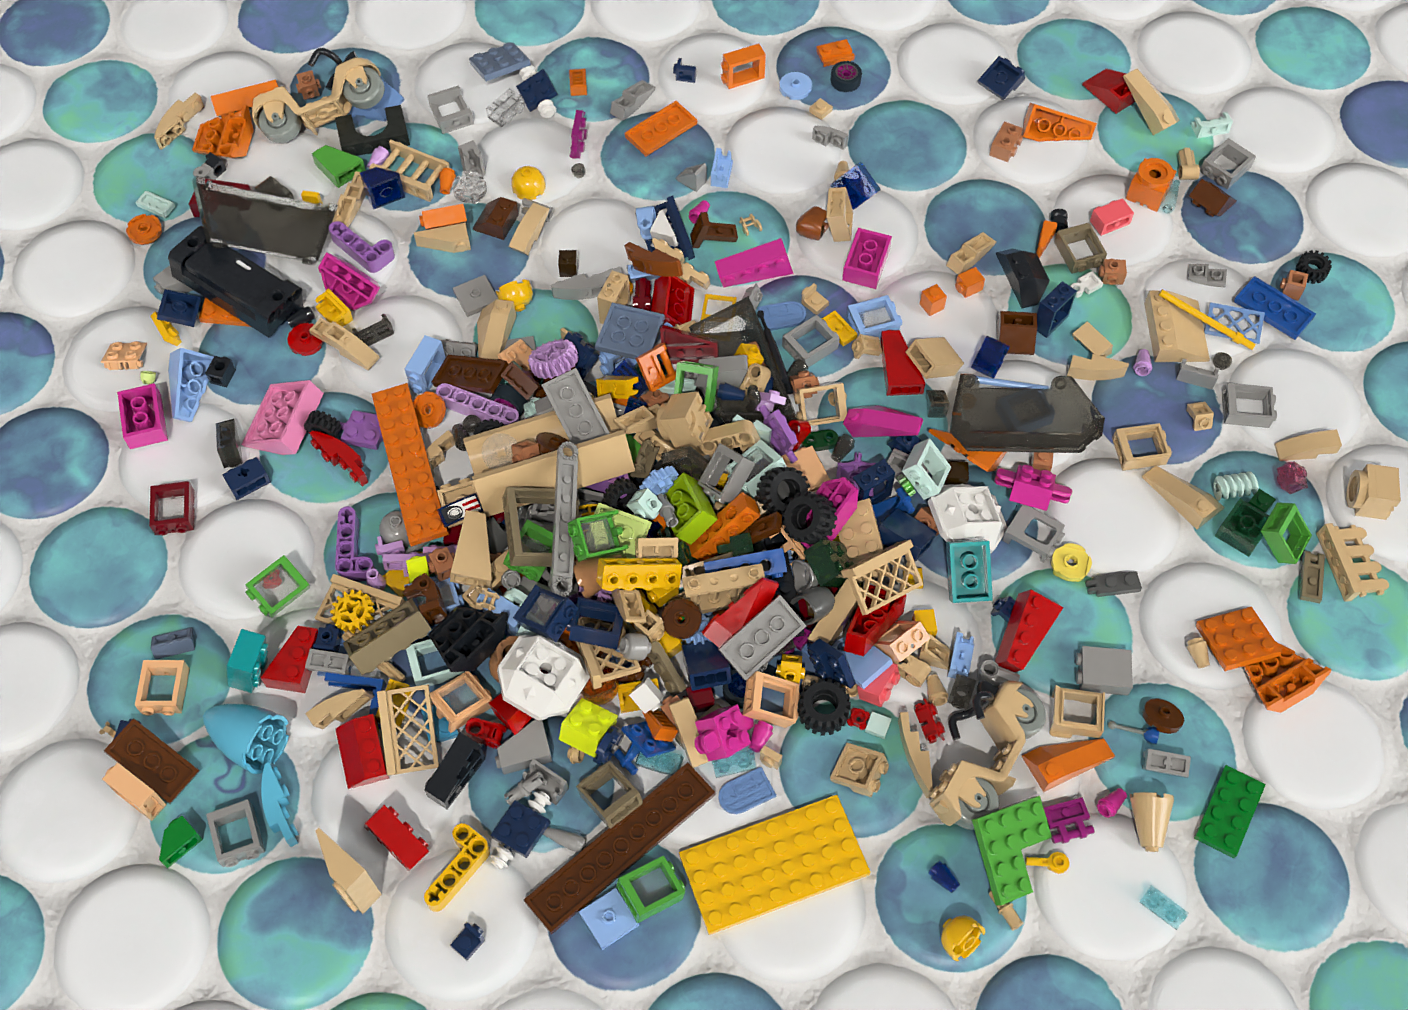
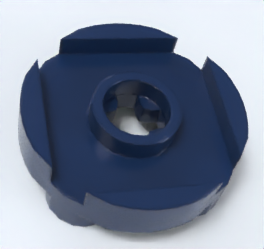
(607, 744)

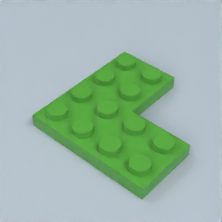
(1000, 840)

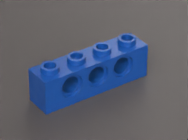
(774, 556)

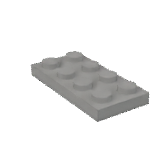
(575, 407)
(762, 637)

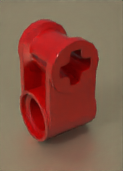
(805, 429)
(489, 734)

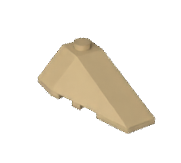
(1154, 107)
(494, 328)
(1186, 498)

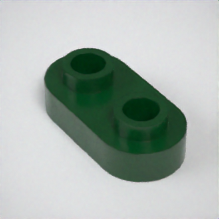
(821, 441)

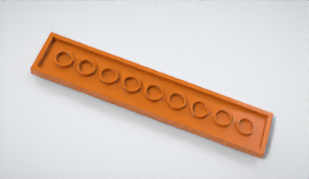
(409, 464)

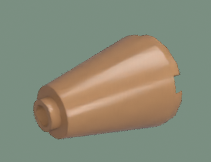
(586, 574)

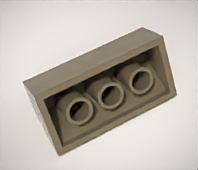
(386, 637)

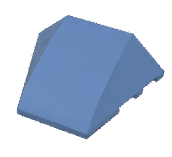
(377, 112)

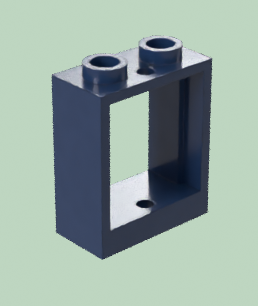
(1055, 307)
(593, 636)

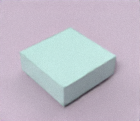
(878, 725)

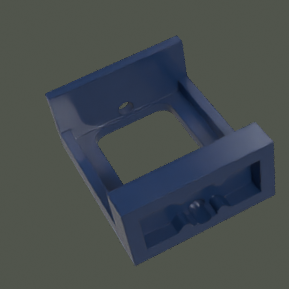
(867, 481)

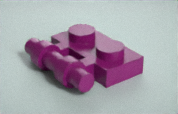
(1065, 814)

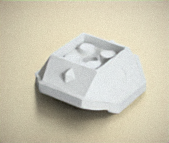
(968, 514)
(536, 692)

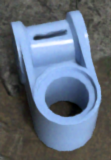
(645, 220)

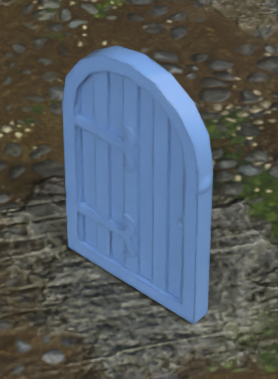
(783, 314)
(746, 792)

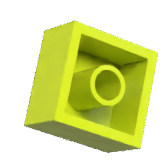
(586, 726)

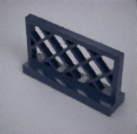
(677, 225)

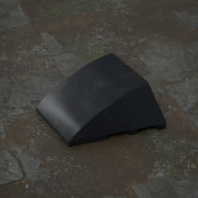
(468, 637)

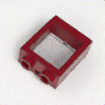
(171, 508)

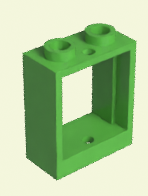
(710, 370)
(1285, 517)

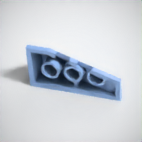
(187, 381)

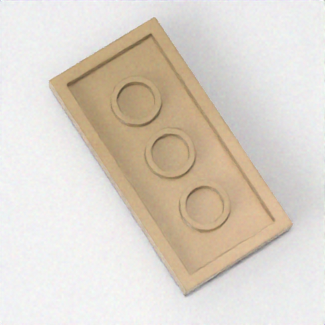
(862, 535)

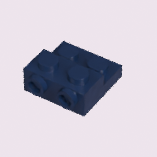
(1002, 77)
(179, 308)
(586, 353)
(830, 663)

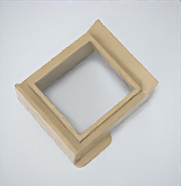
(1066, 729)

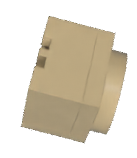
(684, 420)
(1374, 491)

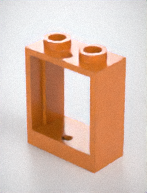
(739, 57)
(443, 217)

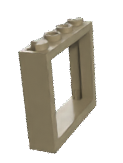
(526, 495)

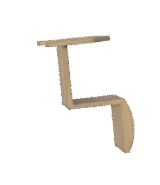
(108, 729)

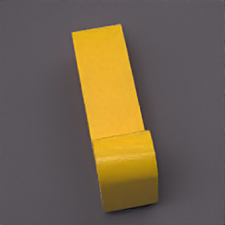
(453, 869)

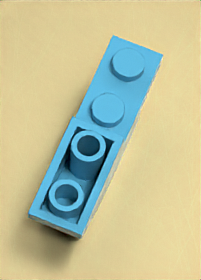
(274, 804)

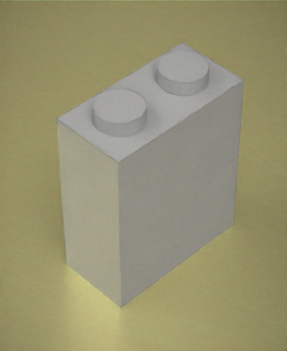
(1104, 670)

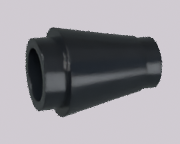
(303, 315)

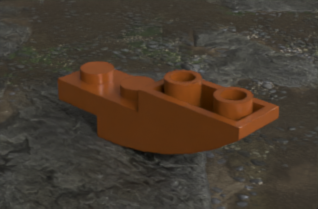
(653, 262)

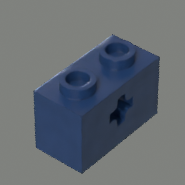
(246, 478)

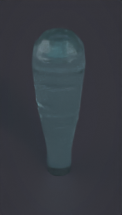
(1170, 200)

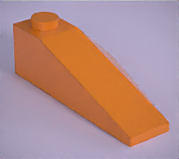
(1051, 125)
(984, 459)
(1062, 762)

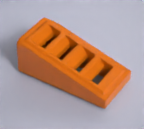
(578, 84)
(1047, 232)
(660, 726)

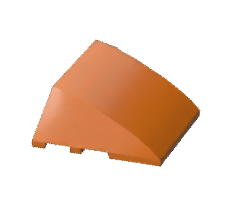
(225, 136)
(1285, 679)

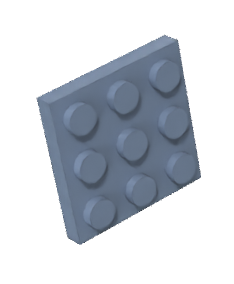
(499, 61)
(629, 331)

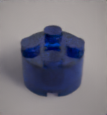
(990, 357)

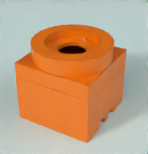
(1151, 183)

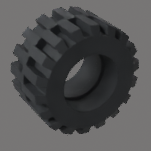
(770, 483)
(796, 516)
(829, 692)

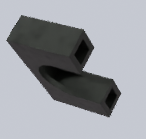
(358, 144)

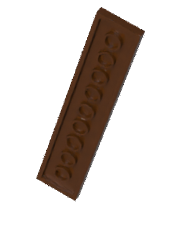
(619, 848)

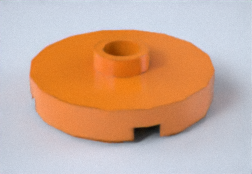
(144, 229)
(422, 406)

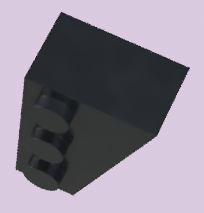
(454, 771)

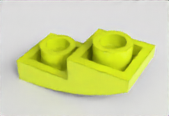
(416, 567)

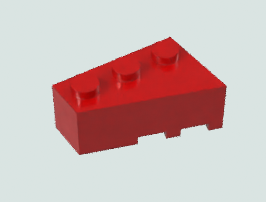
(288, 667)
(397, 837)

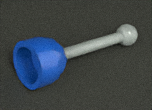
(1150, 734)

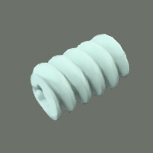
(1233, 484)

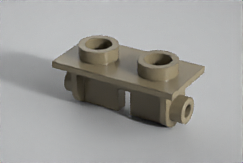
(645, 460)

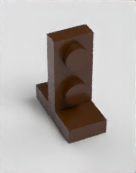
(711, 231)
(521, 380)

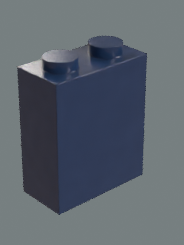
(901, 527)
(705, 665)

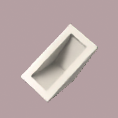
(662, 230)

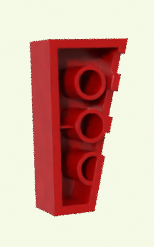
(869, 628)

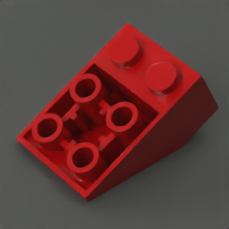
(1110, 89)

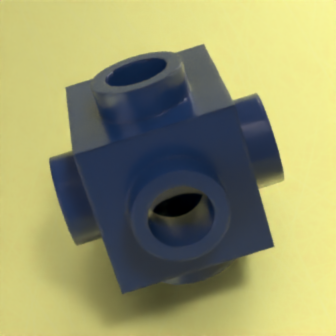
(903, 443)

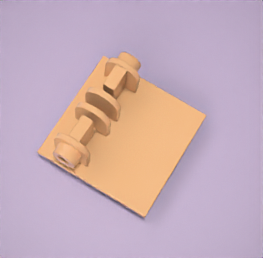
(517, 352)
(124, 355)

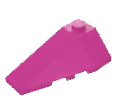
(880, 421)

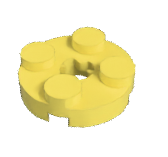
(1066, 571)

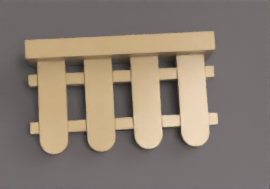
(1340, 561)

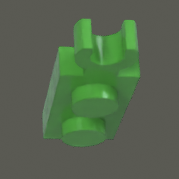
(906, 484)

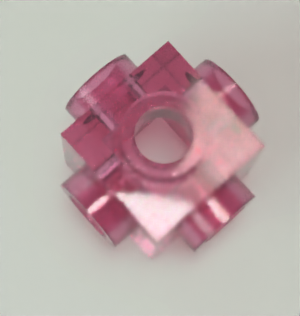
(1292, 477)

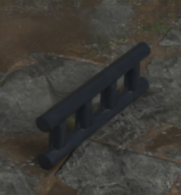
(778, 361)

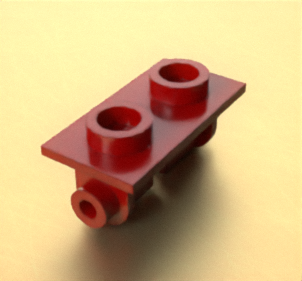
(928, 713)

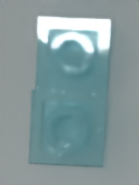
(665, 763)

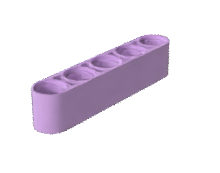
(470, 403)

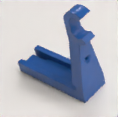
(359, 682)

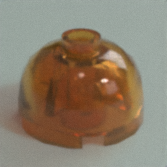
(604, 694)

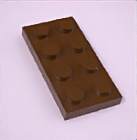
(470, 373)
(151, 761)

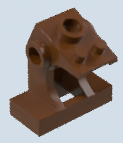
(434, 608)

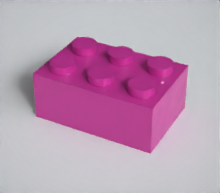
(867, 258)
(142, 416)

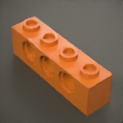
(731, 522)

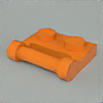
(652, 369)

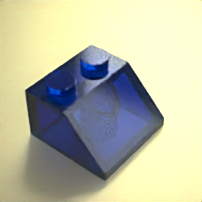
(382, 186)

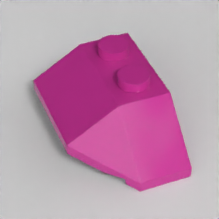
(347, 282)
(844, 499)

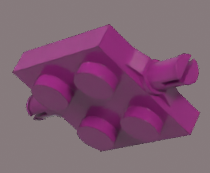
(578, 135)

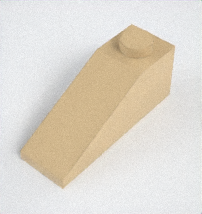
(447, 238)

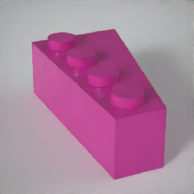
(754, 264)

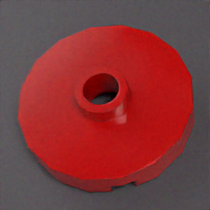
(300, 344)

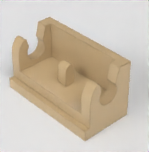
(1093, 340)
(656, 547)

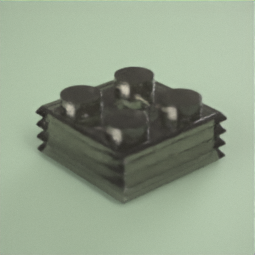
(685, 460)

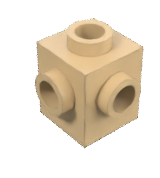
(652, 628)

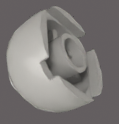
(393, 529)

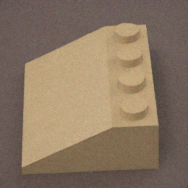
(1174, 331)
(349, 877)

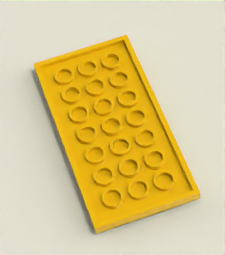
(773, 864)

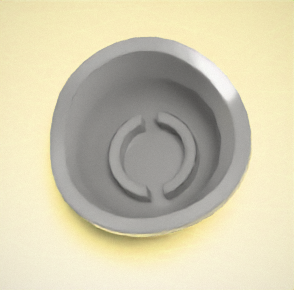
(803, 576)

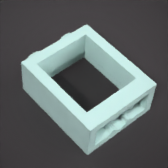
(934, 462)
(423, 648)

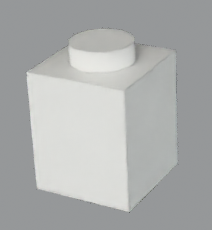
(647, 696)

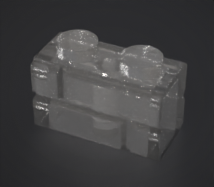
(505, 107)

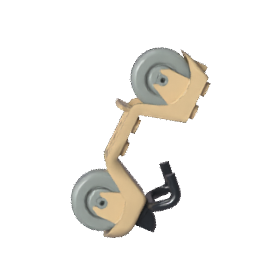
(353, 84)
(1009, 718)

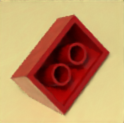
(673, 299)
(362, 751)

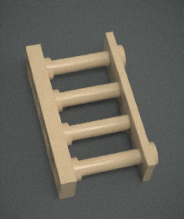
(410, 184)
(718, 589)

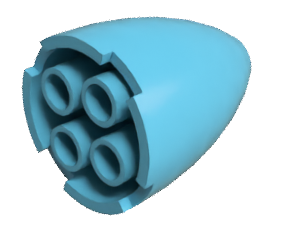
(247, 734)

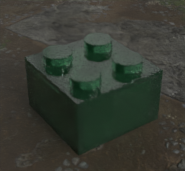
(1243, 527)
(827, 561)

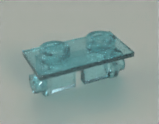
(736, 763)
(1164, 907)

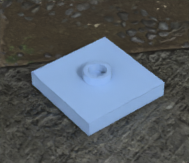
(608, 918)

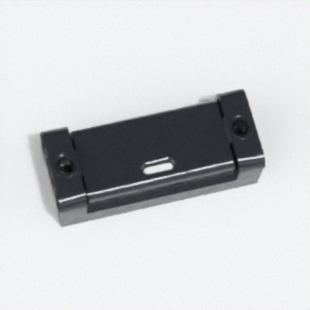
(234, 283)

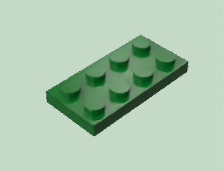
(1229, 811)

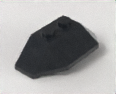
(1024, 275)

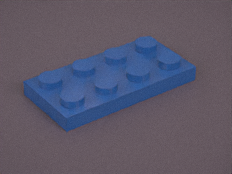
(1279, 309)

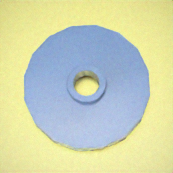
(795, 85)

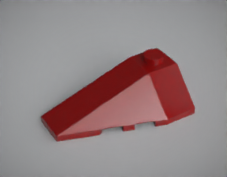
(739, 613)

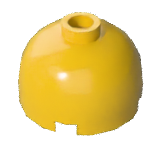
(528, 182)
(519, 293)
(961, 936)

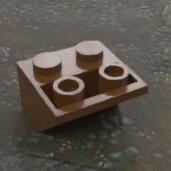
(1018, 331)

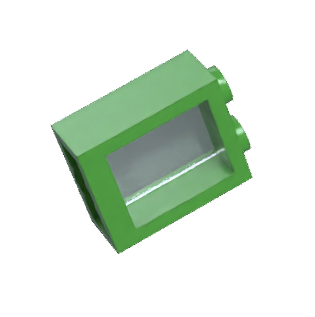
(533, 540)
(276, 588)
(651, 889)

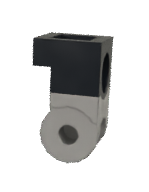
(211, 168)

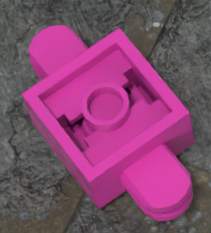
(1032, 486)
(723, 733)

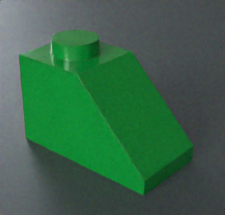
(177, 841)

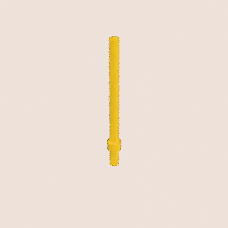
(1237, 337)

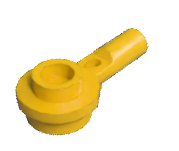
(1056, 862)

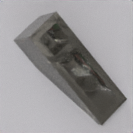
(228, 444)

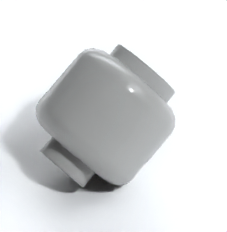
(635, 646)

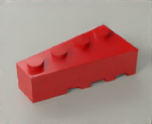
(1026, 629)

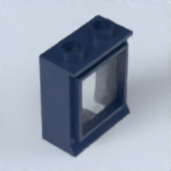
(545, 613)

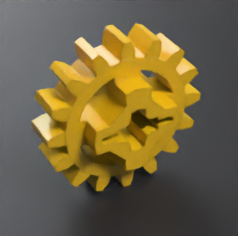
(352, 611)

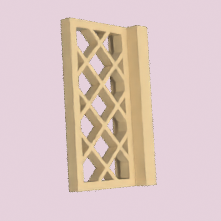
(878, 560)
(342, 584)
(592, 661)
(389, 730)

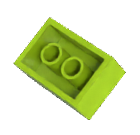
(691, 508)

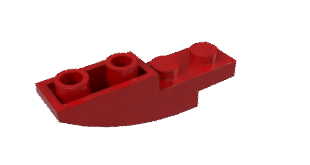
(339, 453)

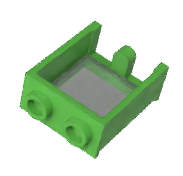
(595, 536)

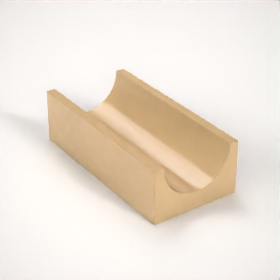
(597, 458)

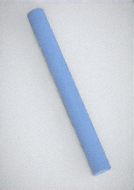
(1008, 384)

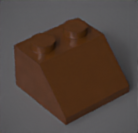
(1211, 198)
(497, 218)

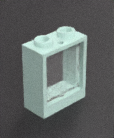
(765, 460)

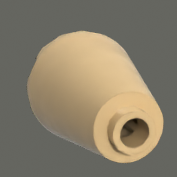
(1151, 818)

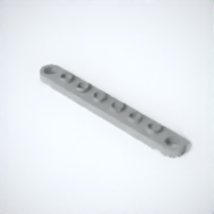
(564, 513)

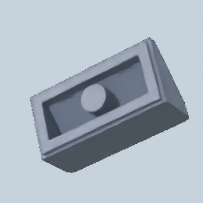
(173, 643)

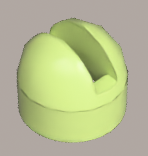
(147, 377)

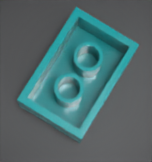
(969, 571)
(247, 661)

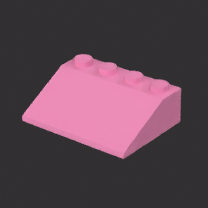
(282, 416)

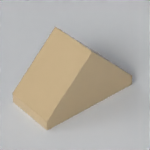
(935, 653)

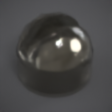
(578, 170)

